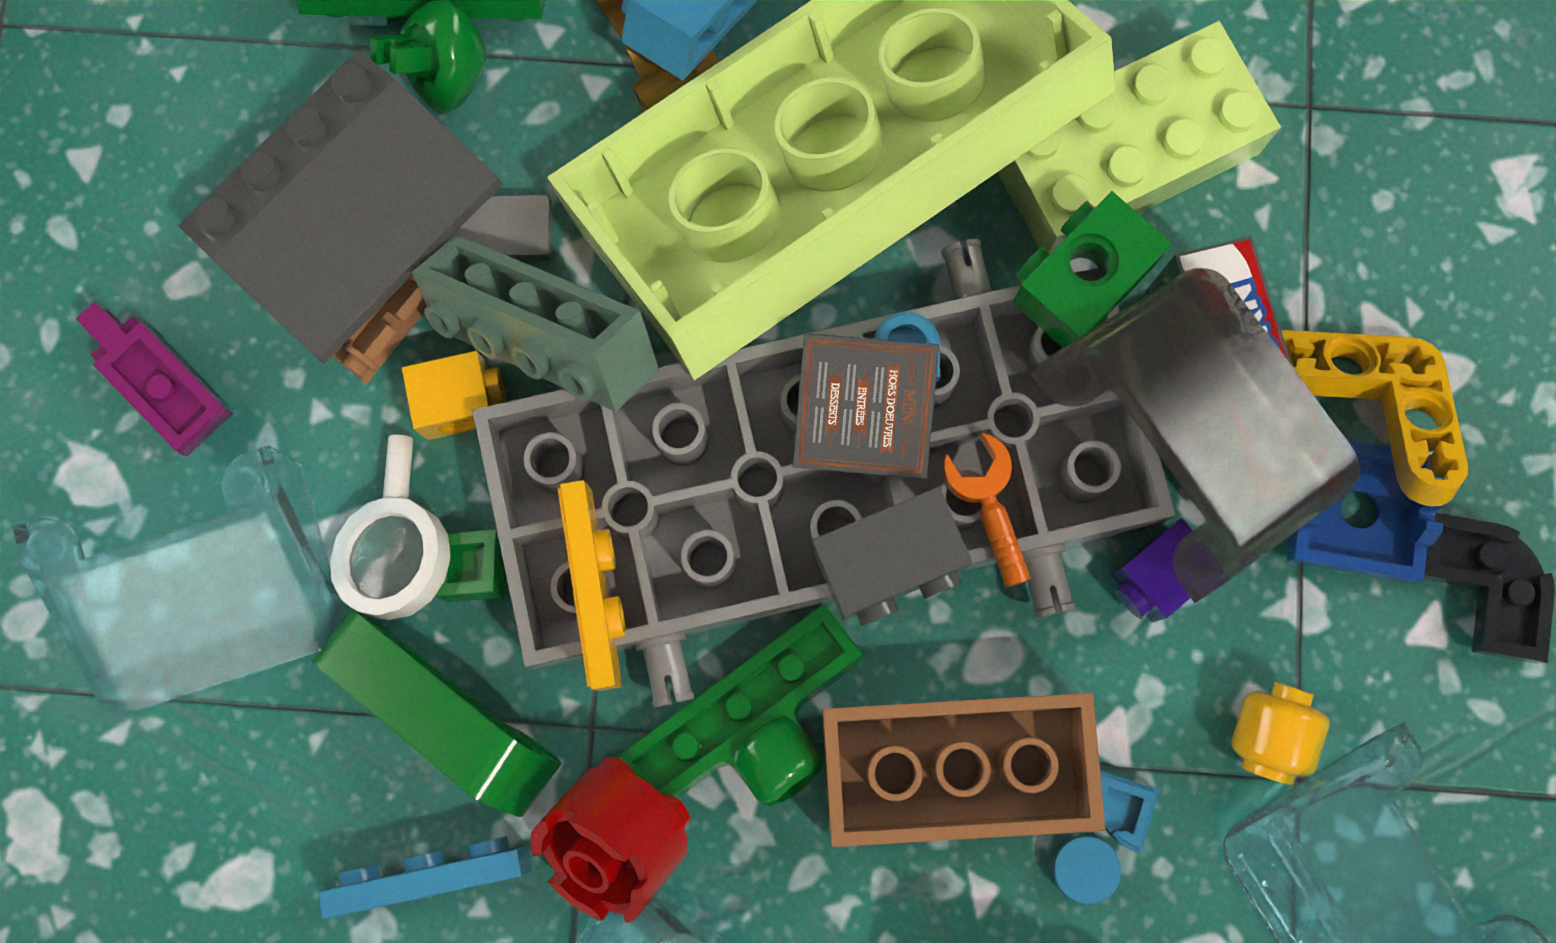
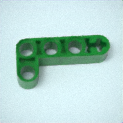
(436, 716)

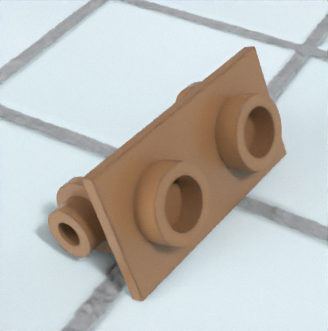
(382, 332)

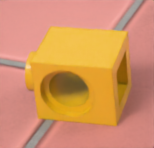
(447, 391)

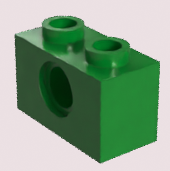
(1113, 239)

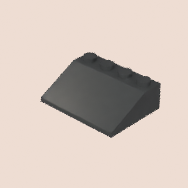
(341, 205)

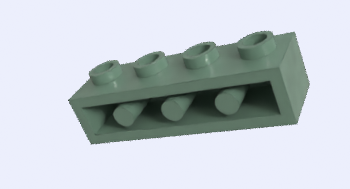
(537, 322)

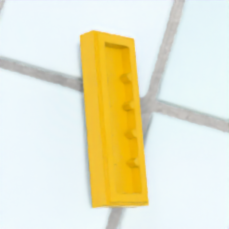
(598, 615)

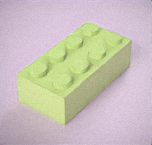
(1159, 134)

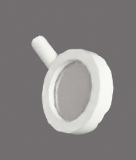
(391, 549)

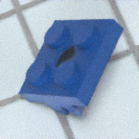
(1387, 549)

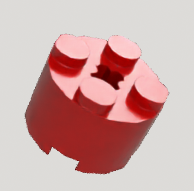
(612, 841)

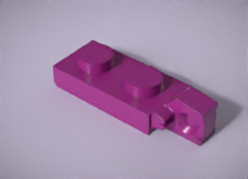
(153, 379)

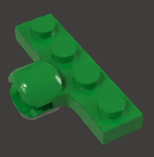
(752, 718)

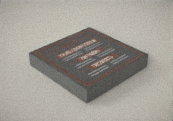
(865, 405)

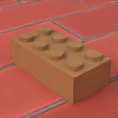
(962, 770)

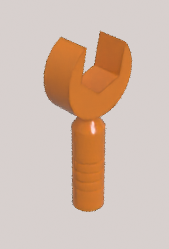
(993, 514)

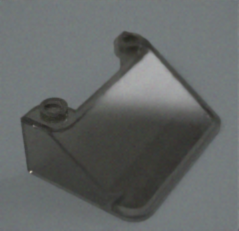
(1219, 415)

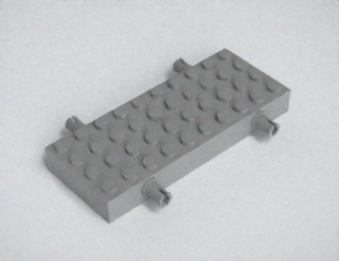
(723, 526)

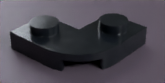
(1513, 591)

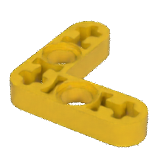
(1410, 379)

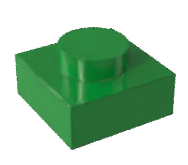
(474, 567)

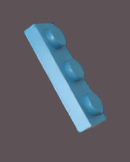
(424, 877)

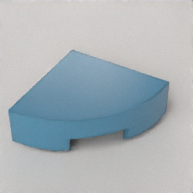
(1127, 810)

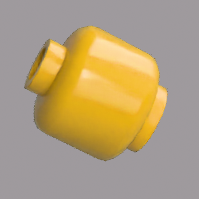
(1280, 734)

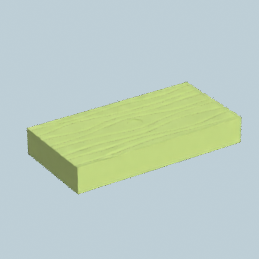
(821, 153)

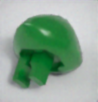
(437, 52)

